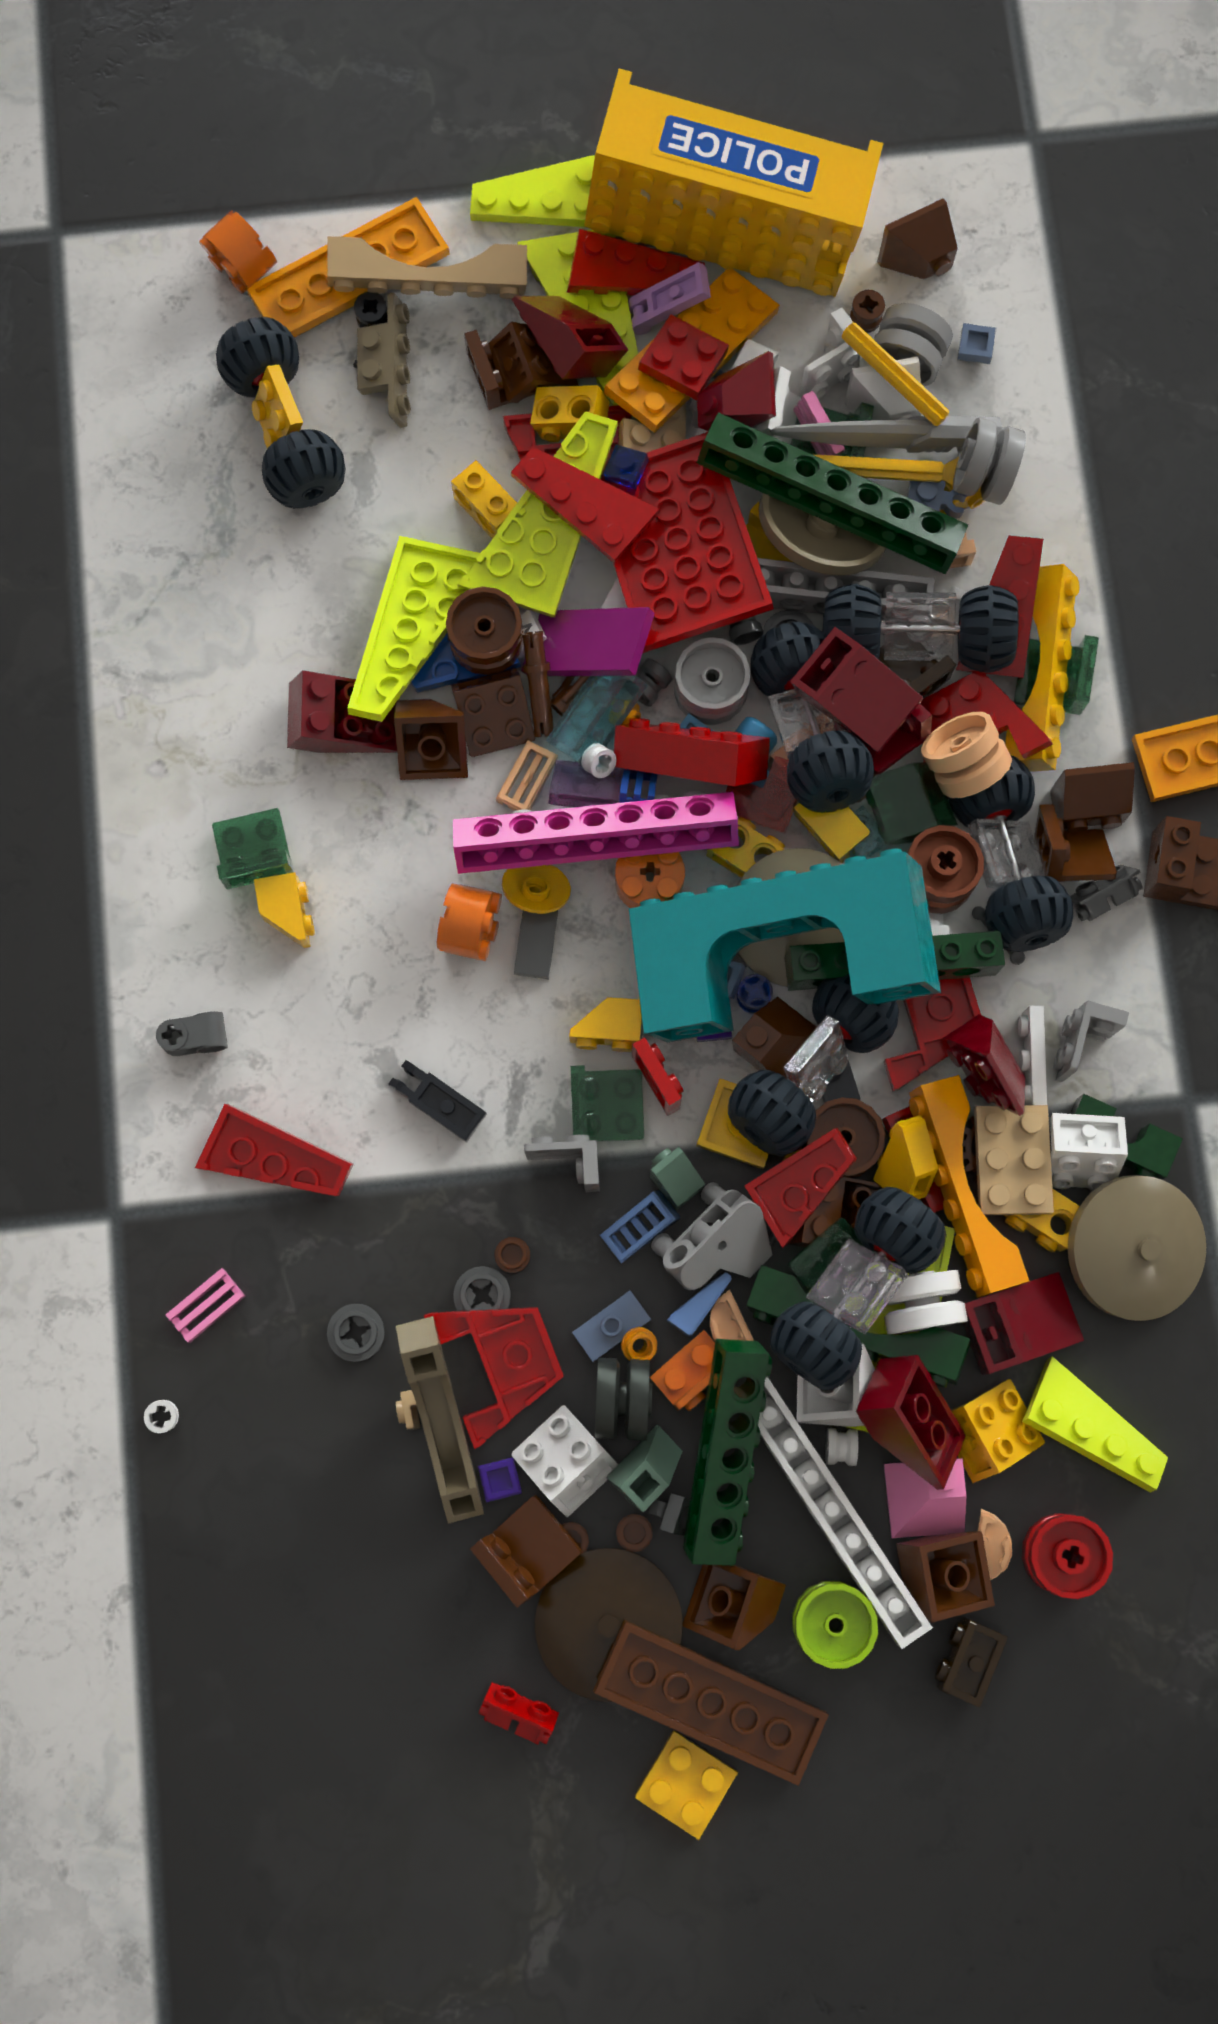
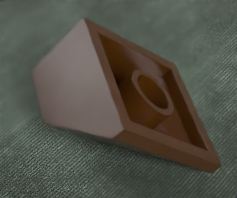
(920, 242)
(430, 740)
(772, 1036)
(947, 1574)
(732, 1604)

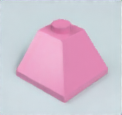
(920, 1508)

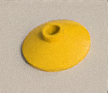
(536, 888)

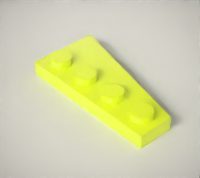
(1085, 1423)

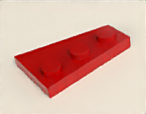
(800, 1184)

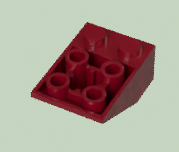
(571, 336)
(855, 690)
(321, 719)
(987, 1064)
(1021, 1324)

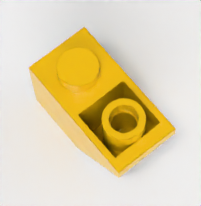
(282, 906)
(611, 1023)
(908, 1159)

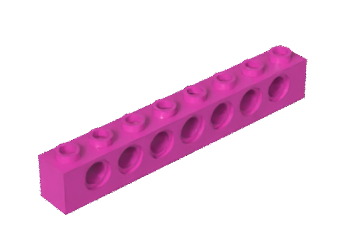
(595, 832)

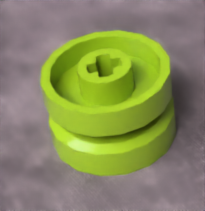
(834, 1647)

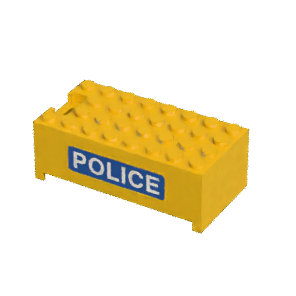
(729, 188)

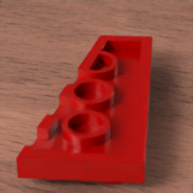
(619, 265)
(587, 504)

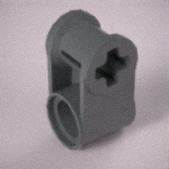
(199, 1034)

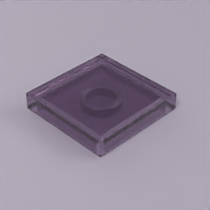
(578, 788)

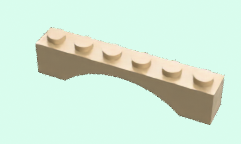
(358, 265)

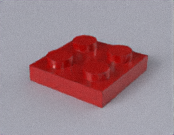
(683, 357)
(665, 1087)

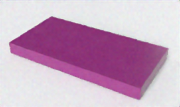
(595, 641)

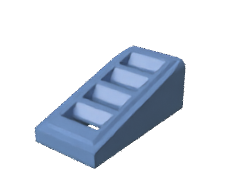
(664, 1207)
(693, 1312)

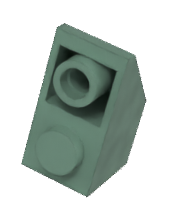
(675, 1177)
(647, 1469)

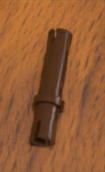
(536, 670)

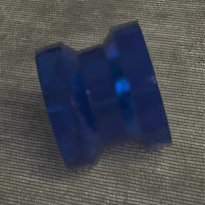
(757, 987)

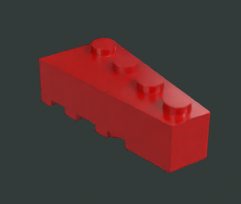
(691, 753)

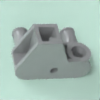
(733, 1243)

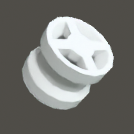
(841, 1447)

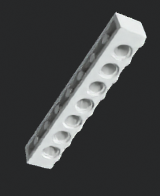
(840, 1521)

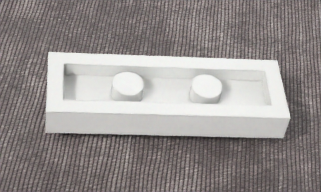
(1033, 1057)

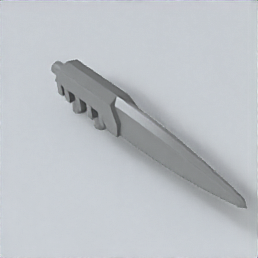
(914, 434)

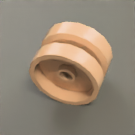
(966, 755)

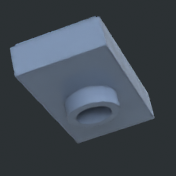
(610, 1325)

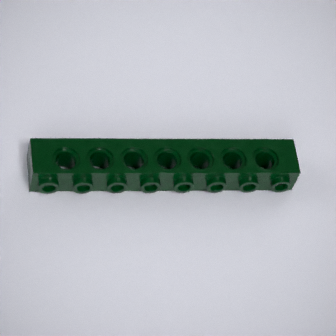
(832, 493)

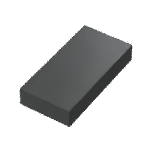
(535, 944)

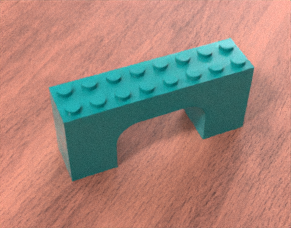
(691, 940)

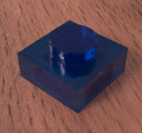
(625, 466)

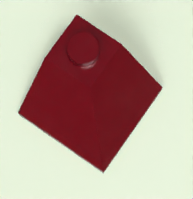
(740, 394)

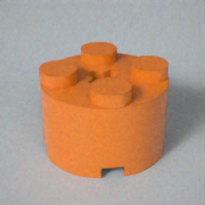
(238, 251)
(632, 883)
(468, 922)

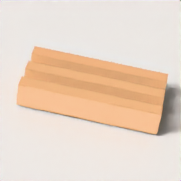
(514, 803)

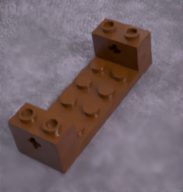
(1182, 864)

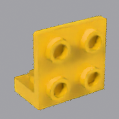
(995, 1431)

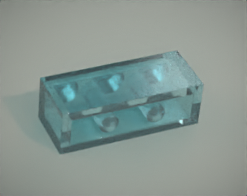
(595, 713)

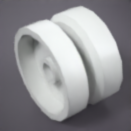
(922, 1300)

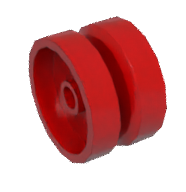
(1089, 1555)

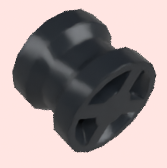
(370, 301)

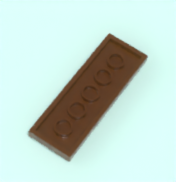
(711, 1702)

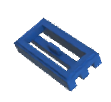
(639, 776)

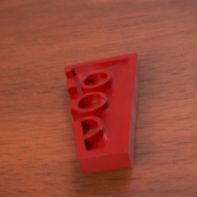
(1019, 574)
(262, 1152)

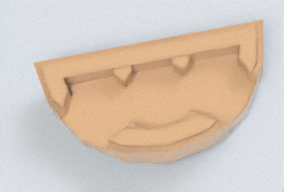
(727, 1320)
(996, 1542)

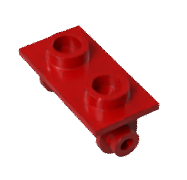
(534, 1717)

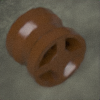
(860, 314)

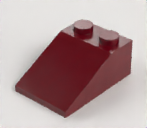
(912, 1418)

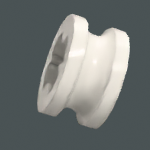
(598, 760)
(154, 1407)

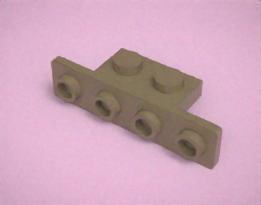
(383, 359)

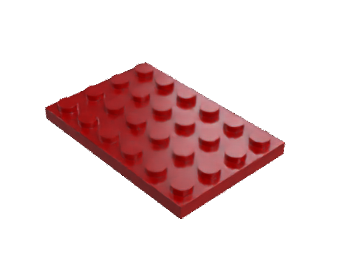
(695, 555)

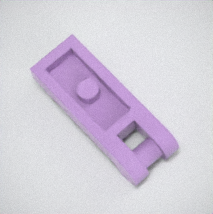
(669, 297)

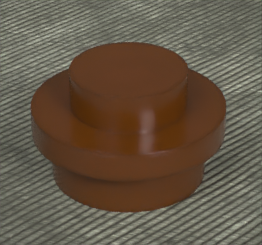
(512, 1255)

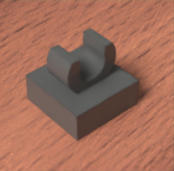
(673, 1513)

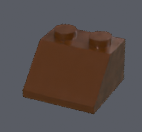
(1094, 796)

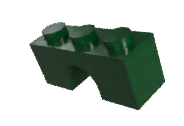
(1151, 1152)

